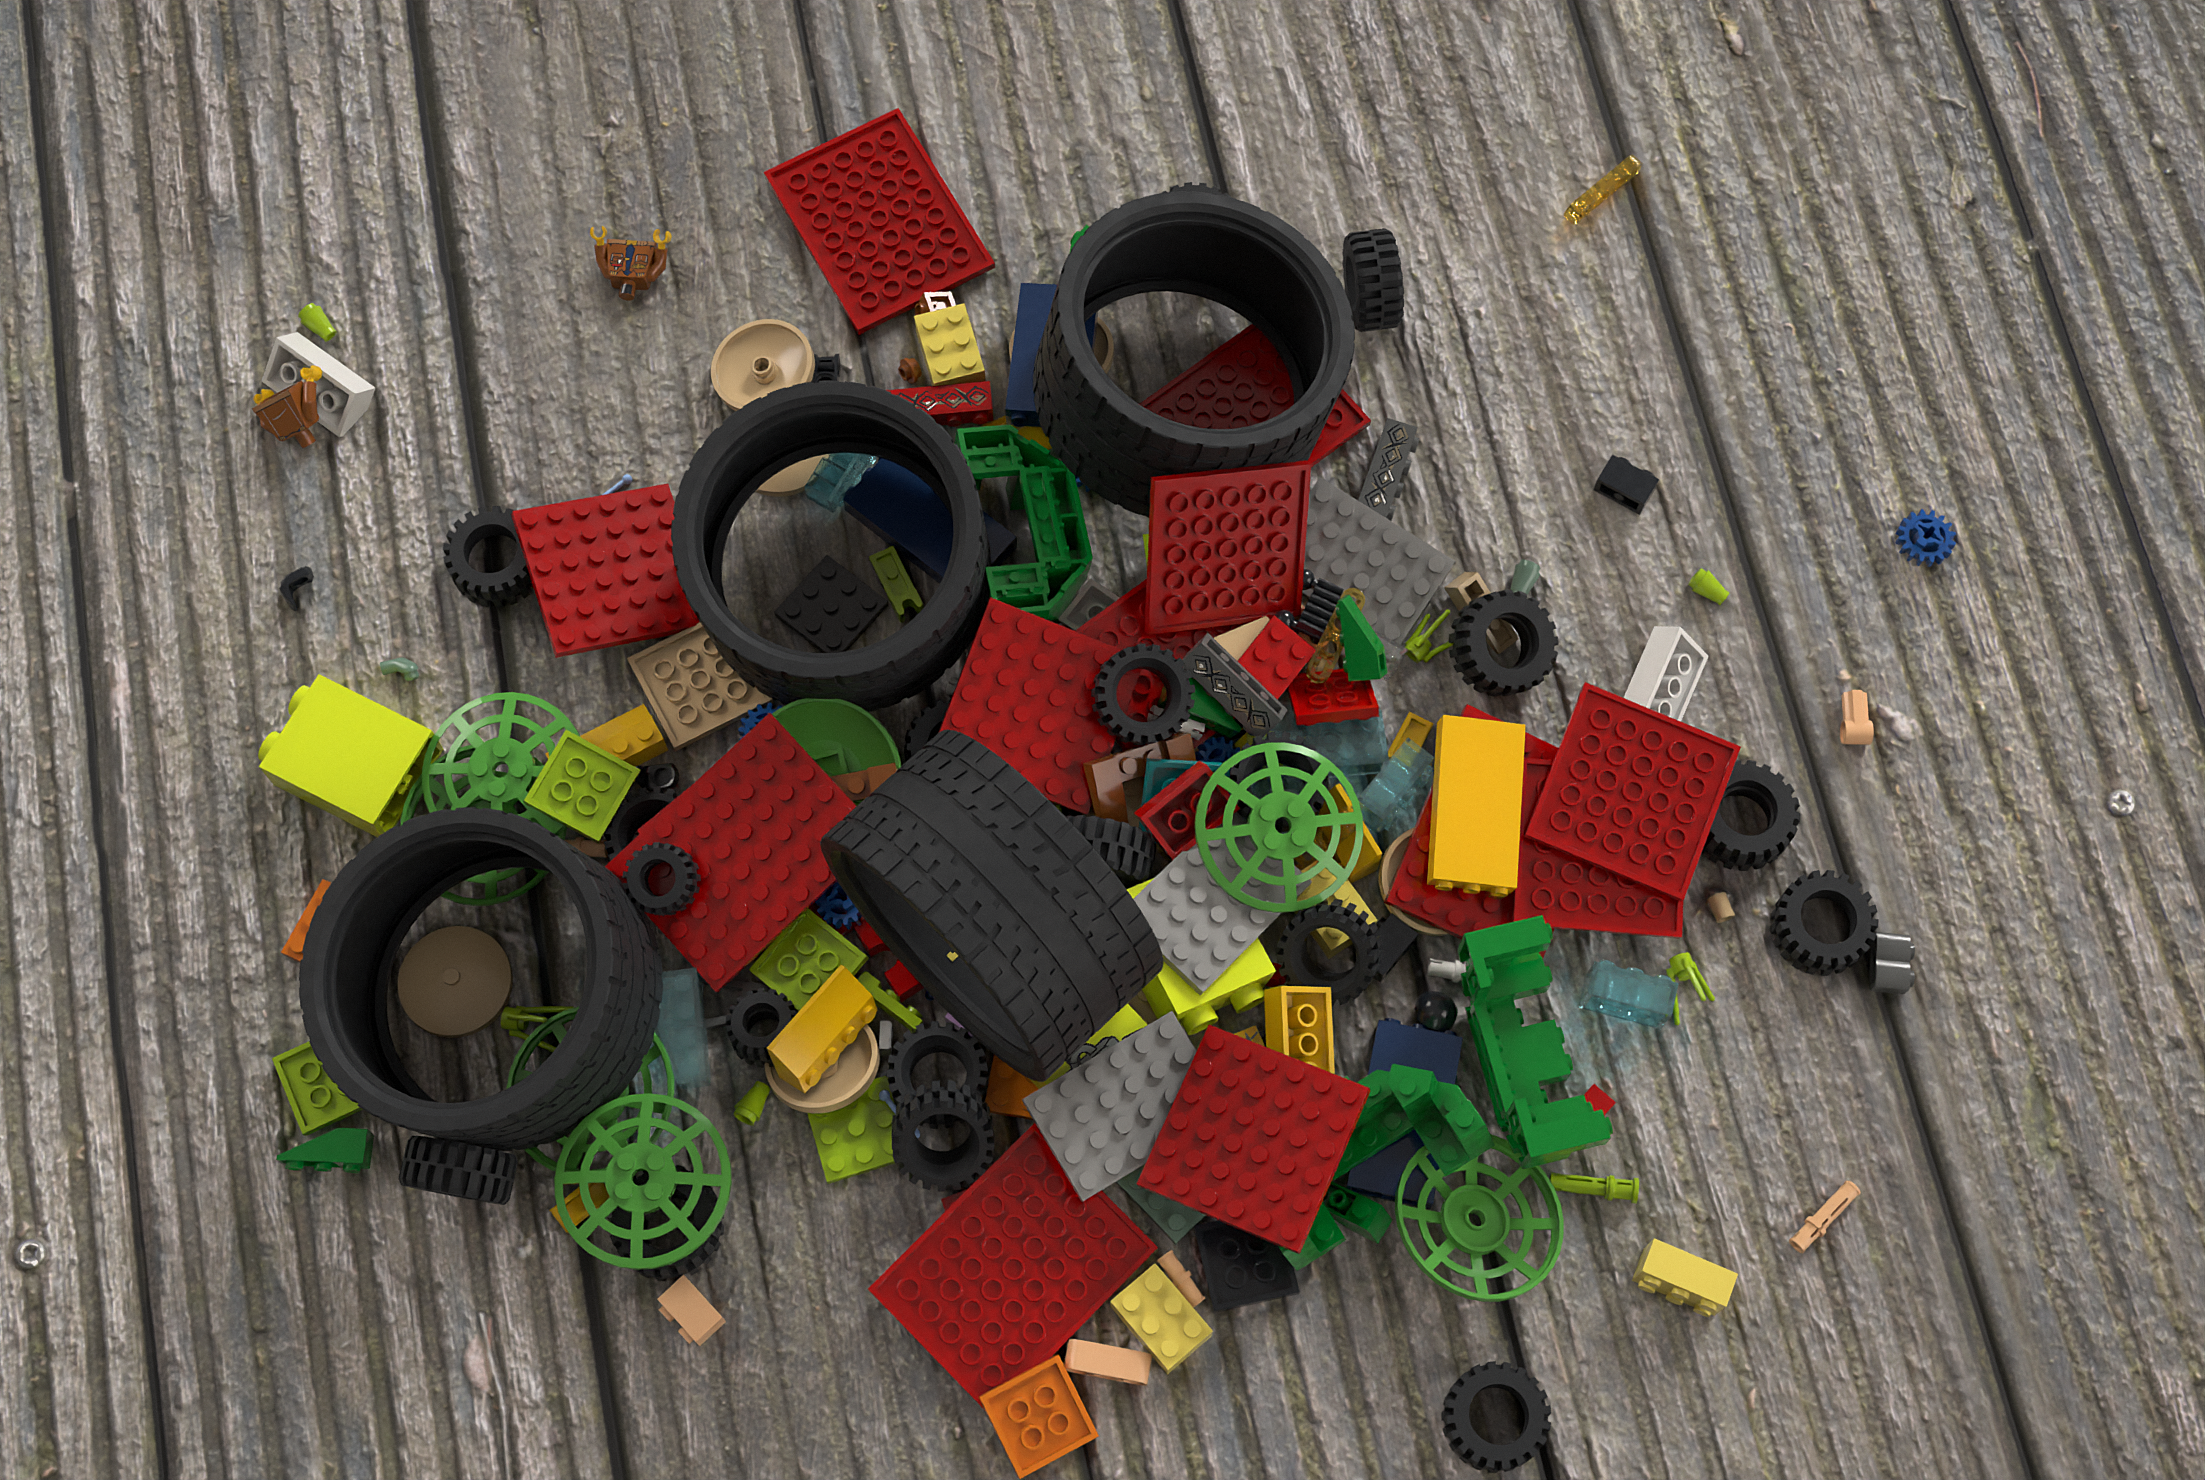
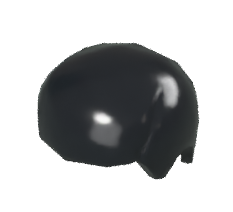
(1436, 1010)

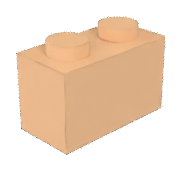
(690, 1310)

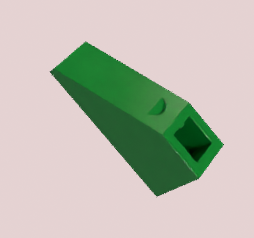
(1363, 649)
(336, 1149)
(1357, 1212)

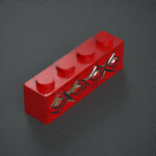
(952, 403)

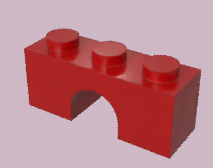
(897, 977)

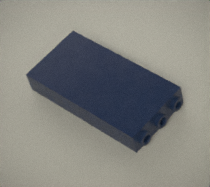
(1031, 319)
(914, 518)
(1415, 1048)

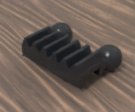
(1317, 610)

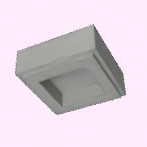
(886, 1038)

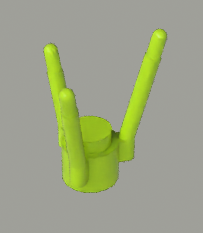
(1420, 646)
(1685, 968)
(518, 1018)

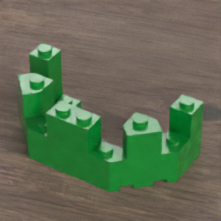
(1053, 513)
(1515, 1059)
(1397, 1105)

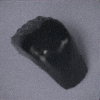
(292, 582)
(661, 775)

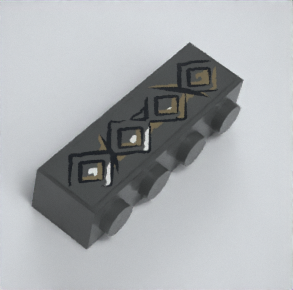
(1388, 467)
(1233, 687)

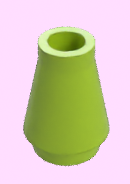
(316, 321)
(1708, 586)
(752, 1104)

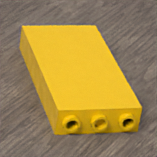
(1476, 805)

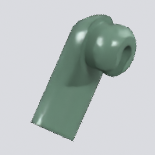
(400, 665)

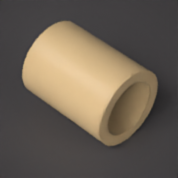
(1721, 907)

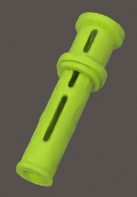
(1608, 1187)

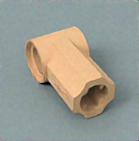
(1855, 726)

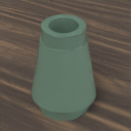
(1525, 576)

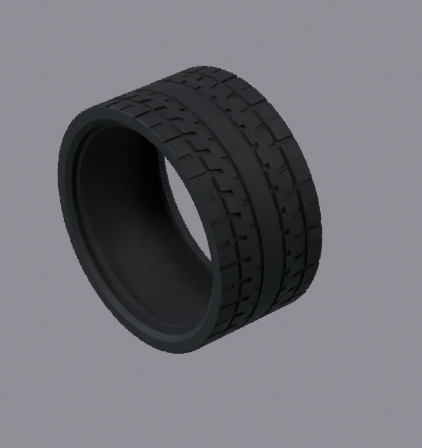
(1205, 250)
(805, 424)
(988, 868)
(364, 924)

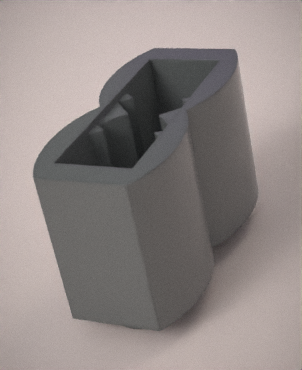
(1890, 963)

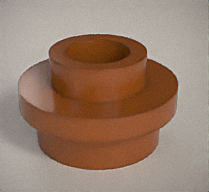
(909, 370)

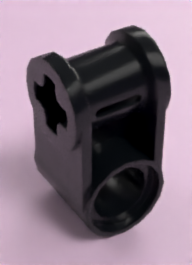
(827, 368)

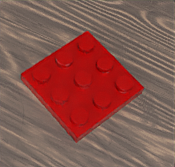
(1331, 700)

